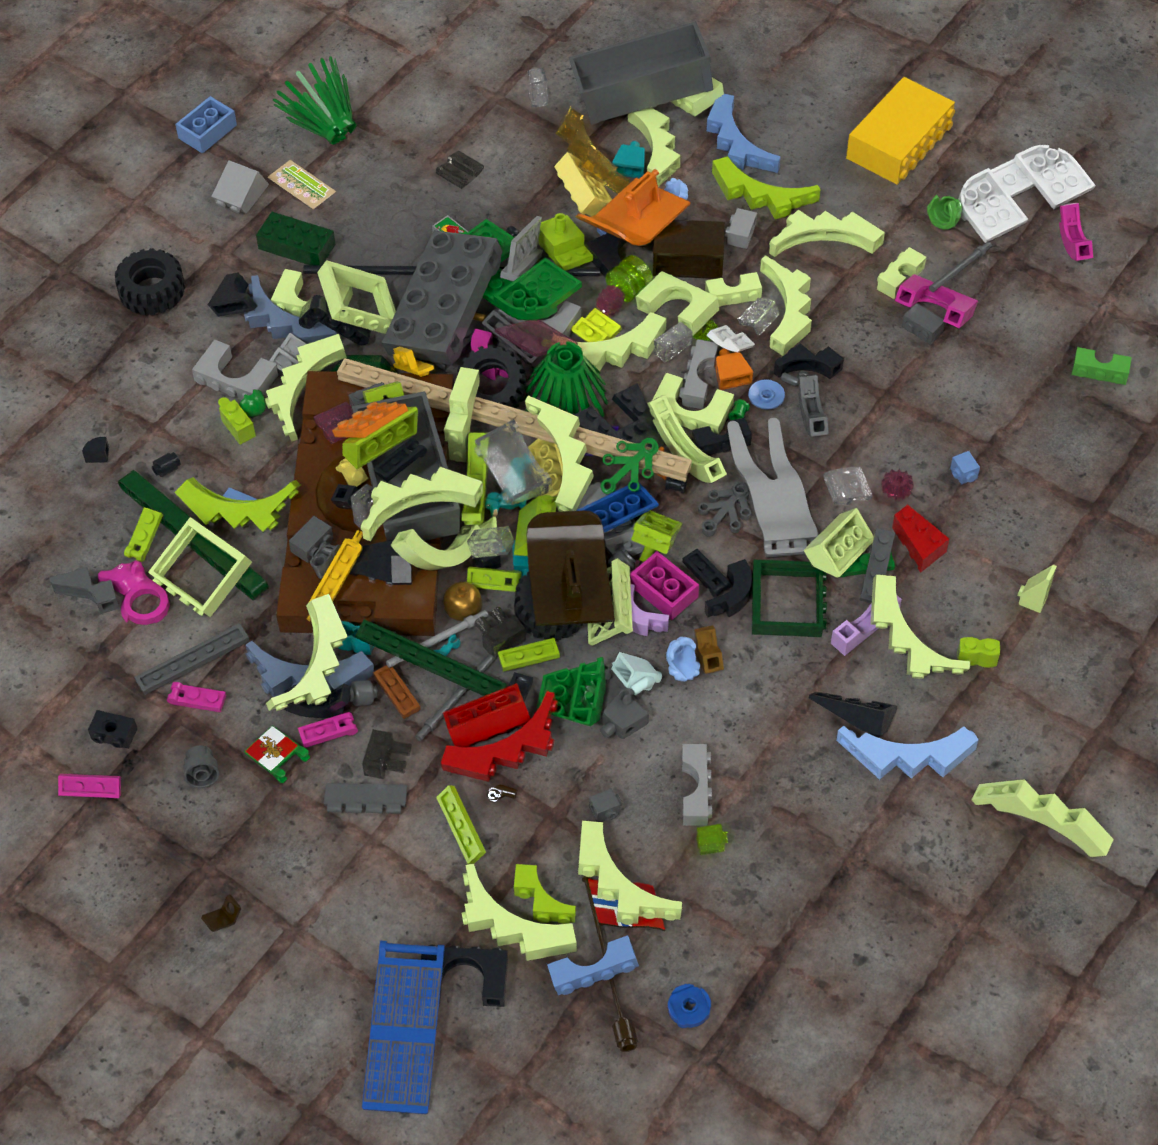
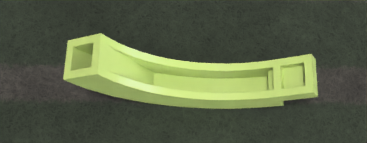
(703, 466)
(426, 557)

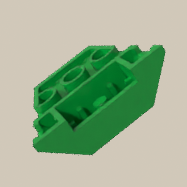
(578, 692)

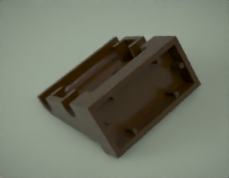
(690, 249)

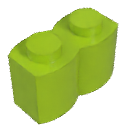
(979, 652)

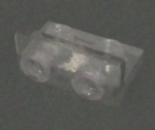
(759, 315)
(362, 504)

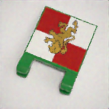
(273, 750)

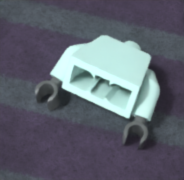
(634, 674)

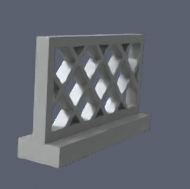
(523, 251)

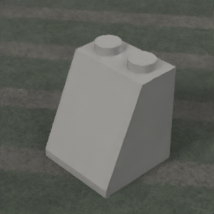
(239, 188)

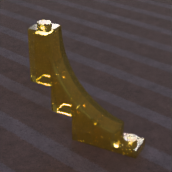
(591, 159)

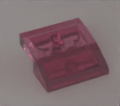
(329, 419)

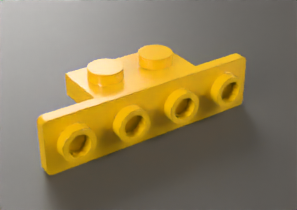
(406, 361)

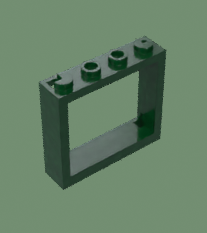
(793, 569)

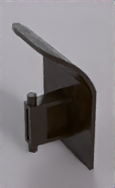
(568, 569)

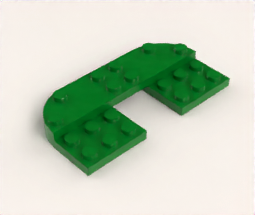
(533, 293)

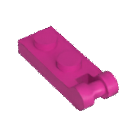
(196, 697)
(327, 729)

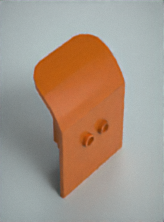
(638, 211)

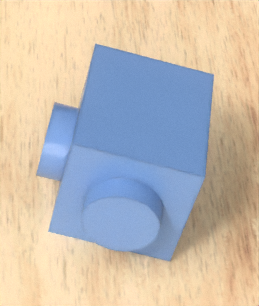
(964, 467)

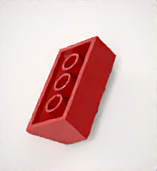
(486, 716)

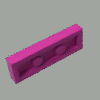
(89, 785)

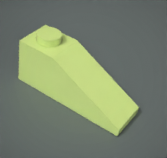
(1036, 590)

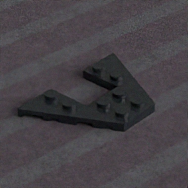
(634, 405)

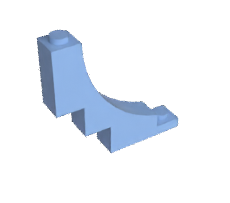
(882, 755)

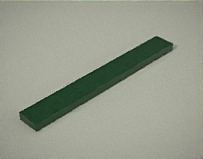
(428, 659)

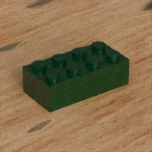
(295, 239)

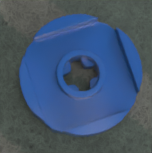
(693, 995)

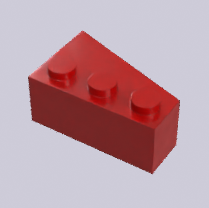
(920, 537)

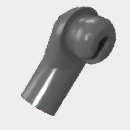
(792, 380)

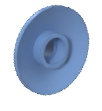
(766, 394)

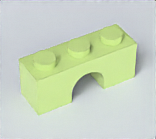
(907, 263)
(747, 290)

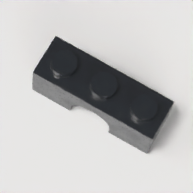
(712, 443)

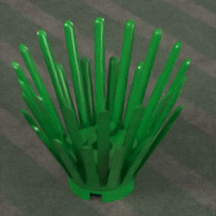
(333, 116)
(565, 371)

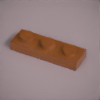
(396, 691)

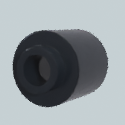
(166, 464)

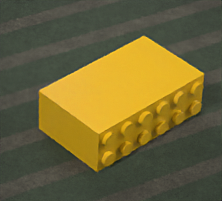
(900, 130)

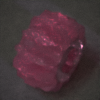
(610, 300)
(897, 484)

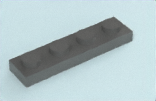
(877, 561)

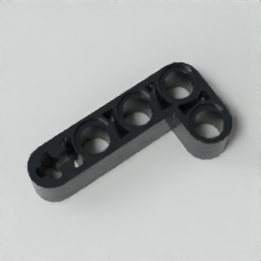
(317, 311)

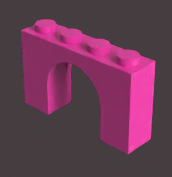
(958, 306)

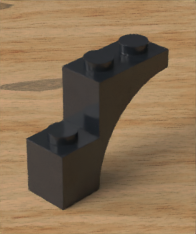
(800, 358)

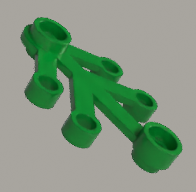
(631, 464)

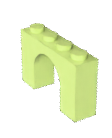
(699, 102)
(666, 288)
(288, 290)
(713, 415)

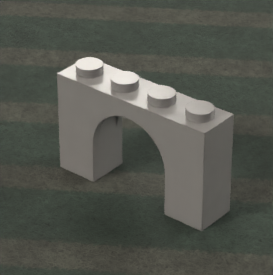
(561, 321)
(213, 361)

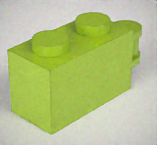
(236, 420)

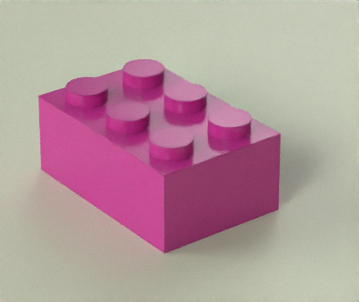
(664, 585)

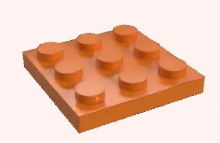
(368, 421)

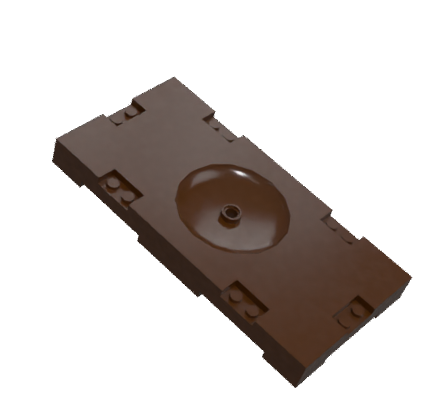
(398, 608)

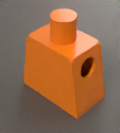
(732, 370)

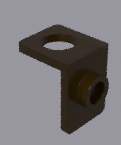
(222, 917)

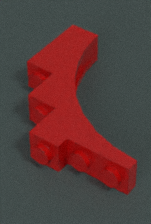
(509, 752)

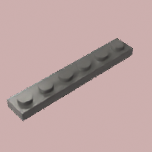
(191, 659)

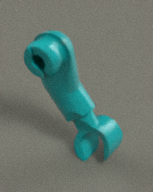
(446, 649)

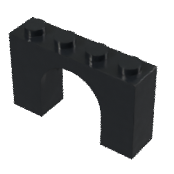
(491, 964)

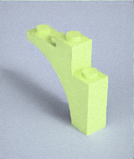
(461, 408)

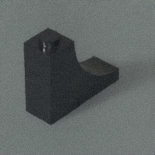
(605, 252)
(231, 296)

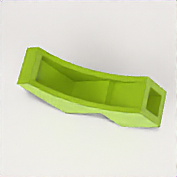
(544, 906)

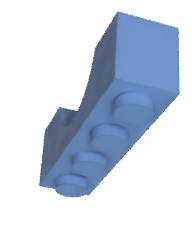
(617, 959)

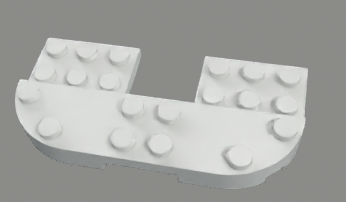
(989, 194)

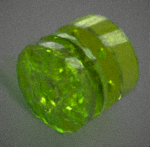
(630, 276)

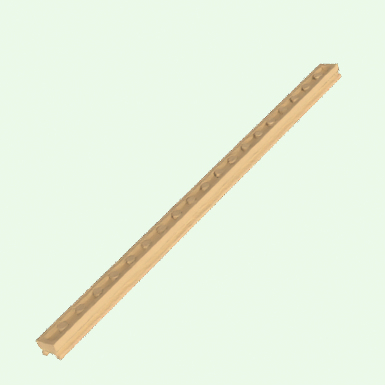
(499, 414)

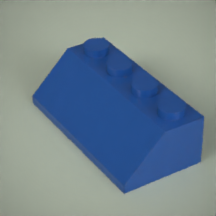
(621, 506)

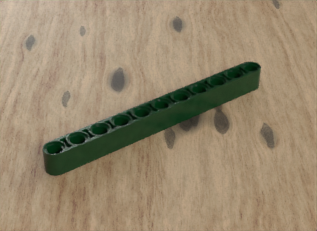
(174, 519)

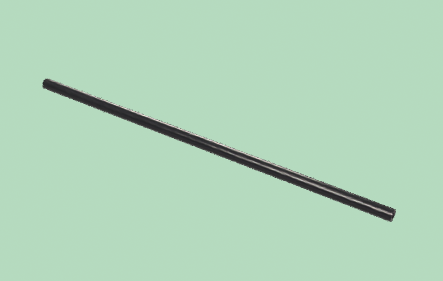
(409, 270)

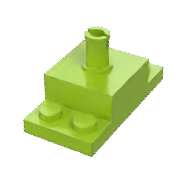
(564, 242)
(655, 533)

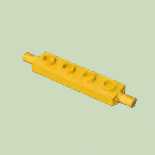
(339, 568)

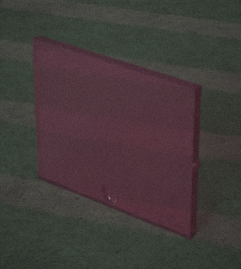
(533, 336)

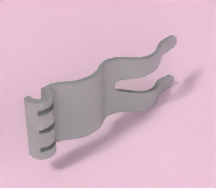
(777, 503)

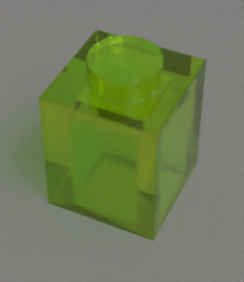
(711, 839)

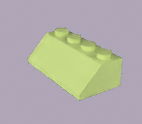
(840, 543)

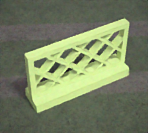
(621, 603)

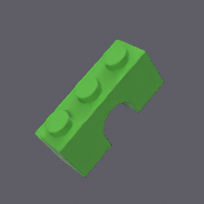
(1087, 366)

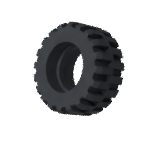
(148, 265)
(501, 359)
(525, 613)

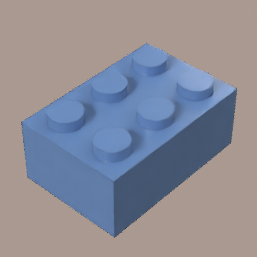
(206, 124)

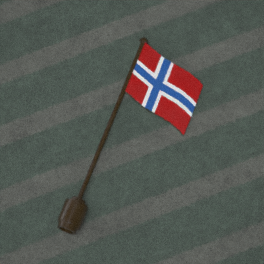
(605, 913)

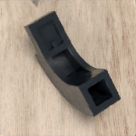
(735, 600)
(332, 707)

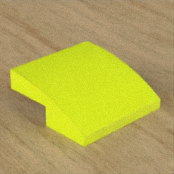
(596, 327)

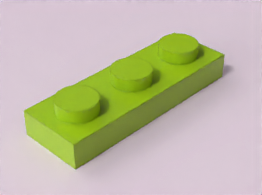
(528, 654)

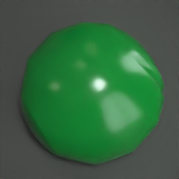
(253, 404)

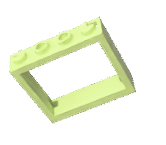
(334, 273)
(174, 550)

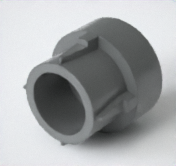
(200, 767)

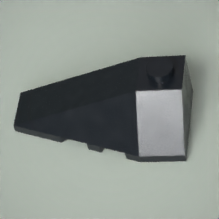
(383, 563)
(866, 716)

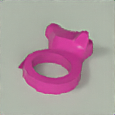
(132, 582)

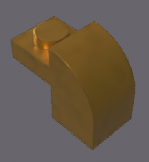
(707, 649)

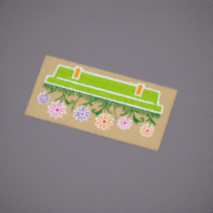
(301, 184)

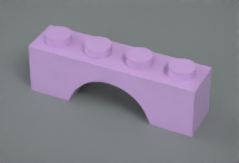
(852, 633)

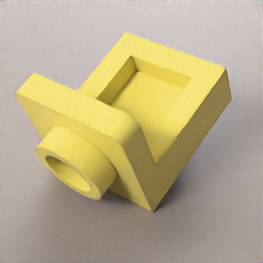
(352, 475)

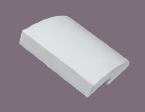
(729, 340)

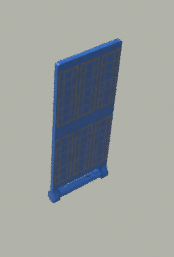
(403, 1030)

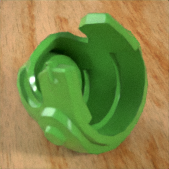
(944, 213)

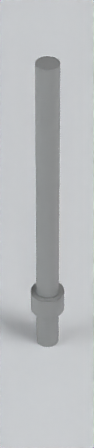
(467, 623)

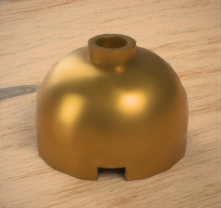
(462, 600)

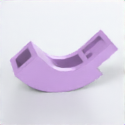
(645, 621)

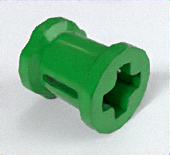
(739, 410)

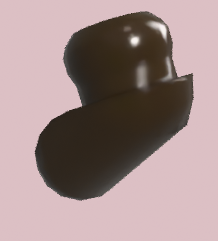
(501, 791)

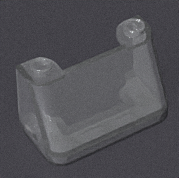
(512, 464)

